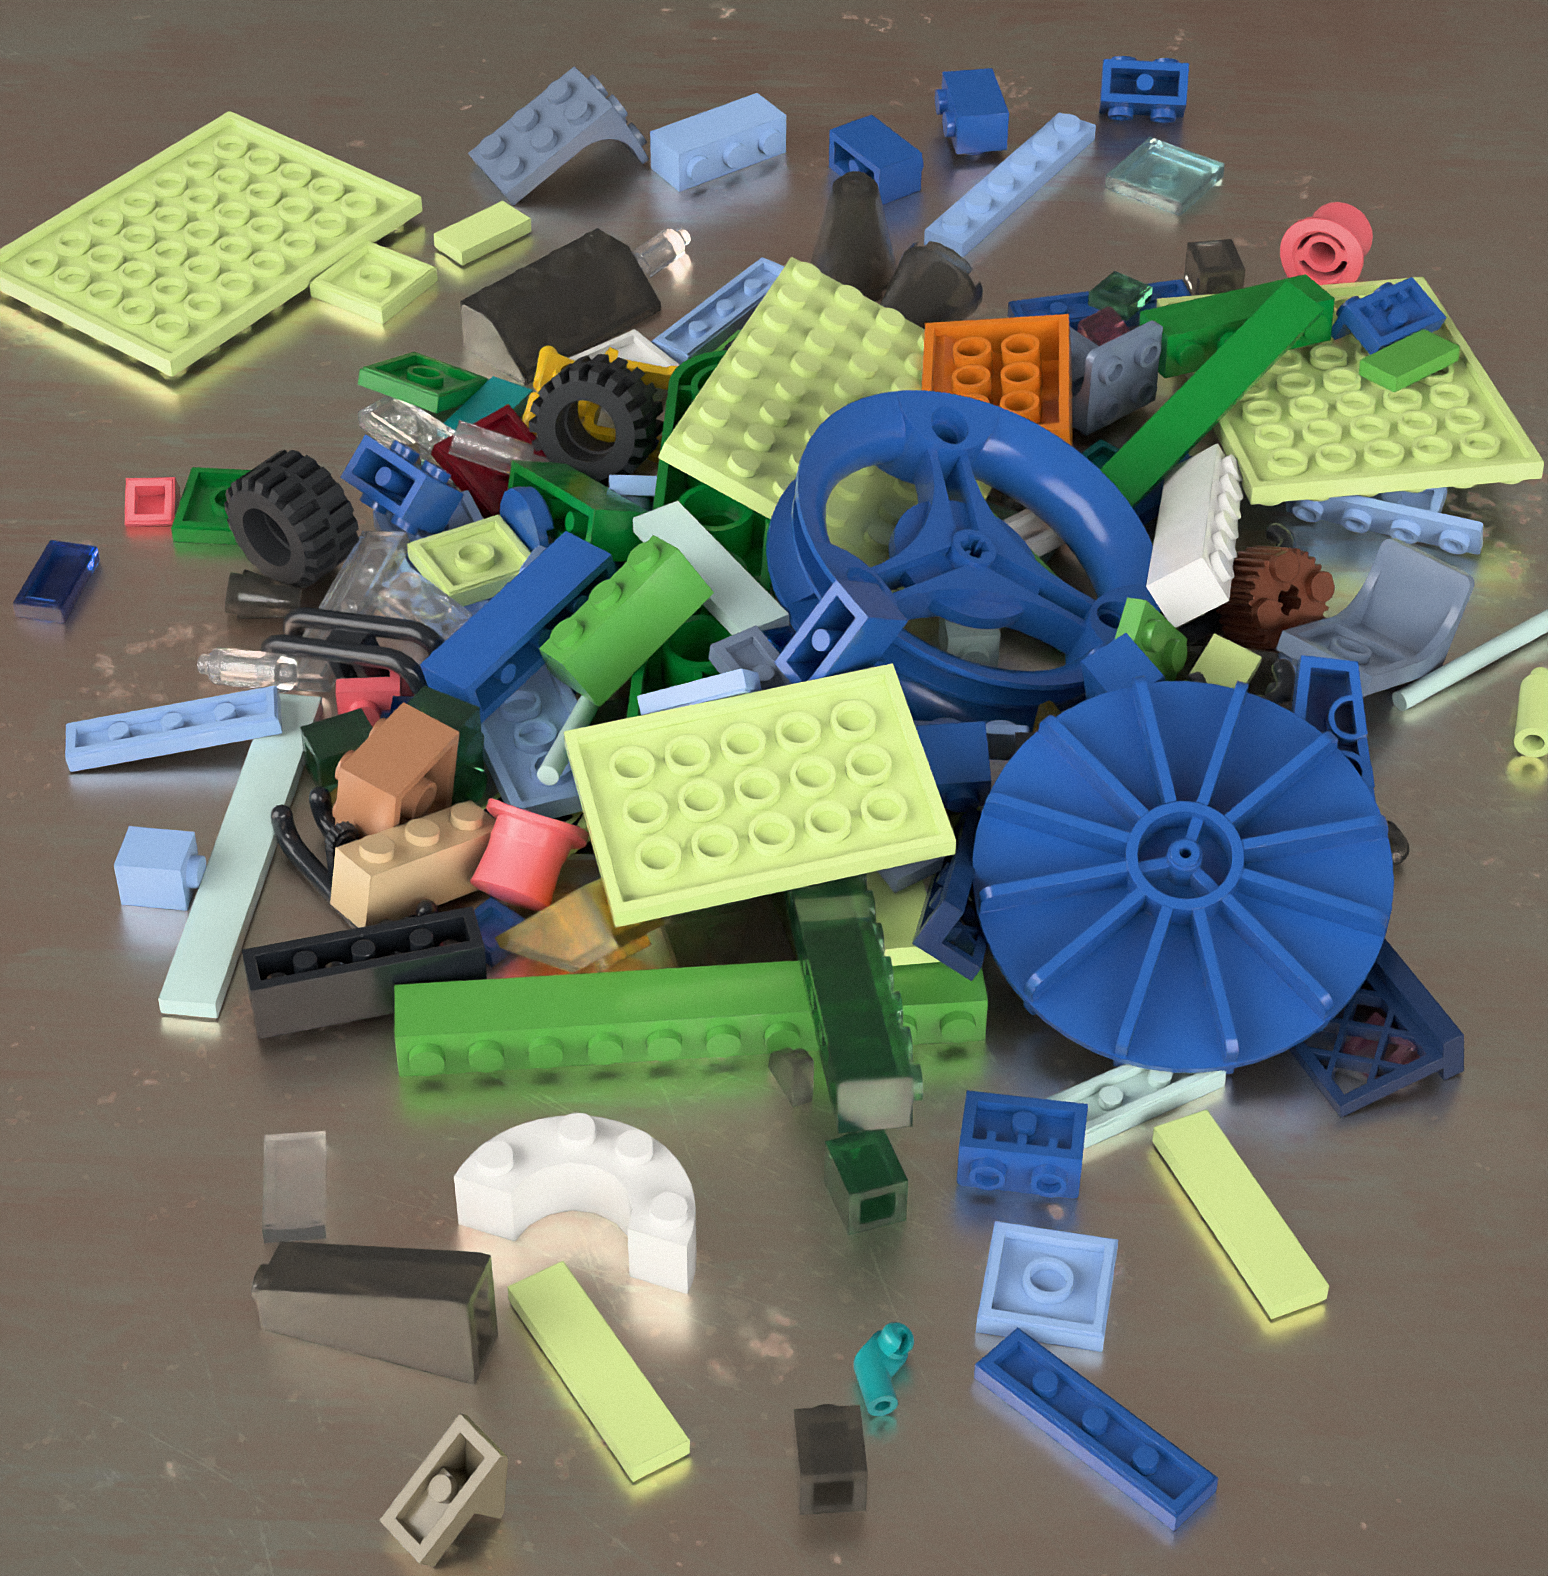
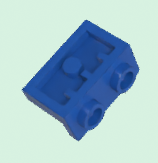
(1387, 315)
(1022, 1144)

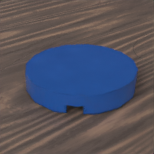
(527, 515)

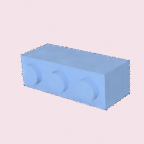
(718, 142)

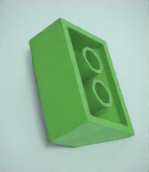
(625, 620)

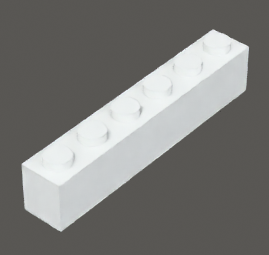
(1196, 536)

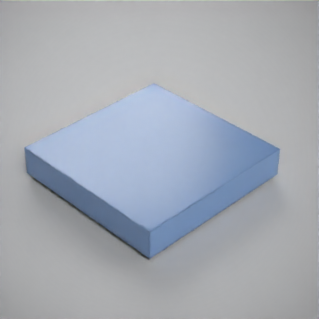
(1048, 1285)

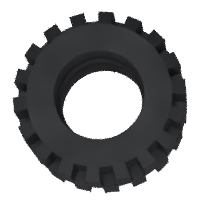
(615, 390)
(291, 519)

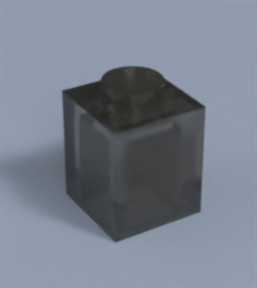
(1213, 267)
(830, 1459)

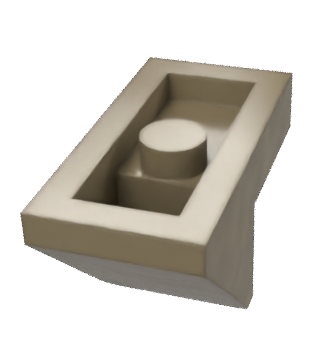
(454, 1481)

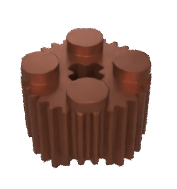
(1273, 593)

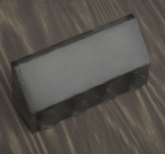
(559, 301)

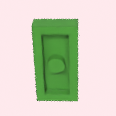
(1154, 636)

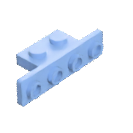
(1399, 515)

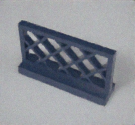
(1415, 1014)

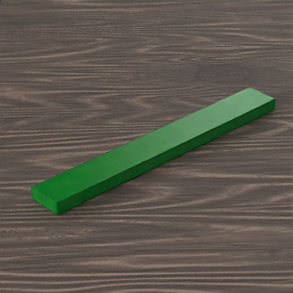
(1211, 392)

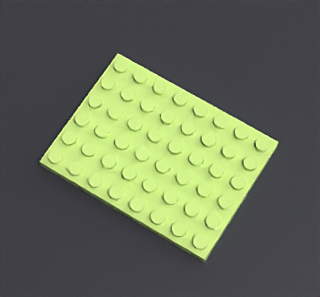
(200, 241)
(785, 373)
(1329, 432)

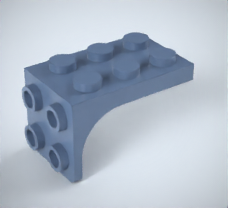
(552, 132)
(1114, 376)
(1395, 623)

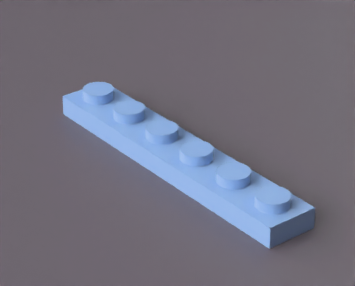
(1011, 183)

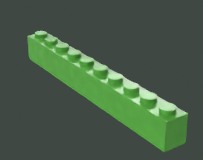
(649, 1016)

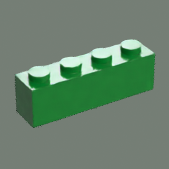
(1202, 325)
(581, 506)

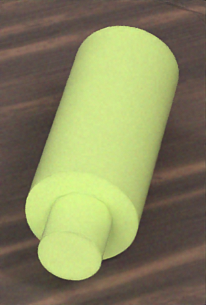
(1532, 714)

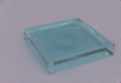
(1164, 176)

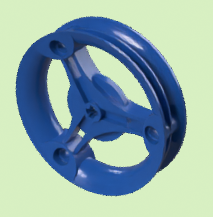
(959, 555)

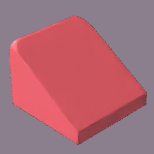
(151, 501)

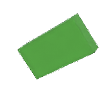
(1409, 360)

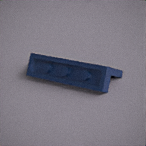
(949, 901)

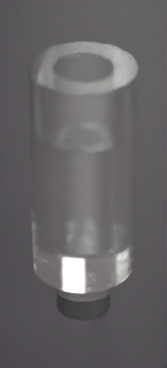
(661, 250)
(490, 448)
(249, 668)

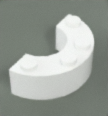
(589, 1168)

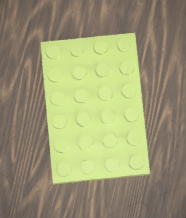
(757, 794)

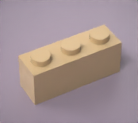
(410, 863)

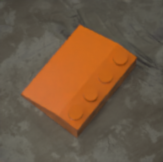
(1007, 363)

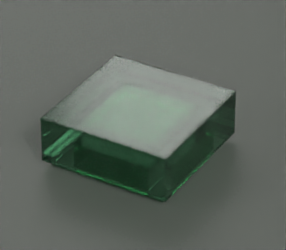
(1120, 293)

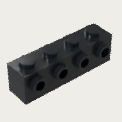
(355, 970)

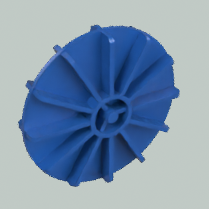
(1182, 876)

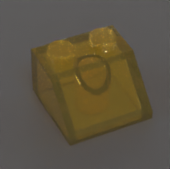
(578, 933)

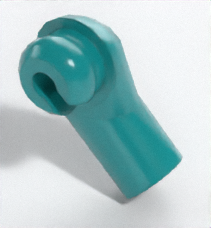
(878, 1363)

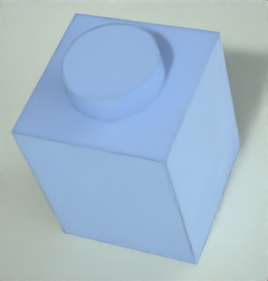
(158, 868)

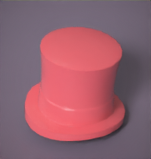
(1327, 245)
(525, 855)

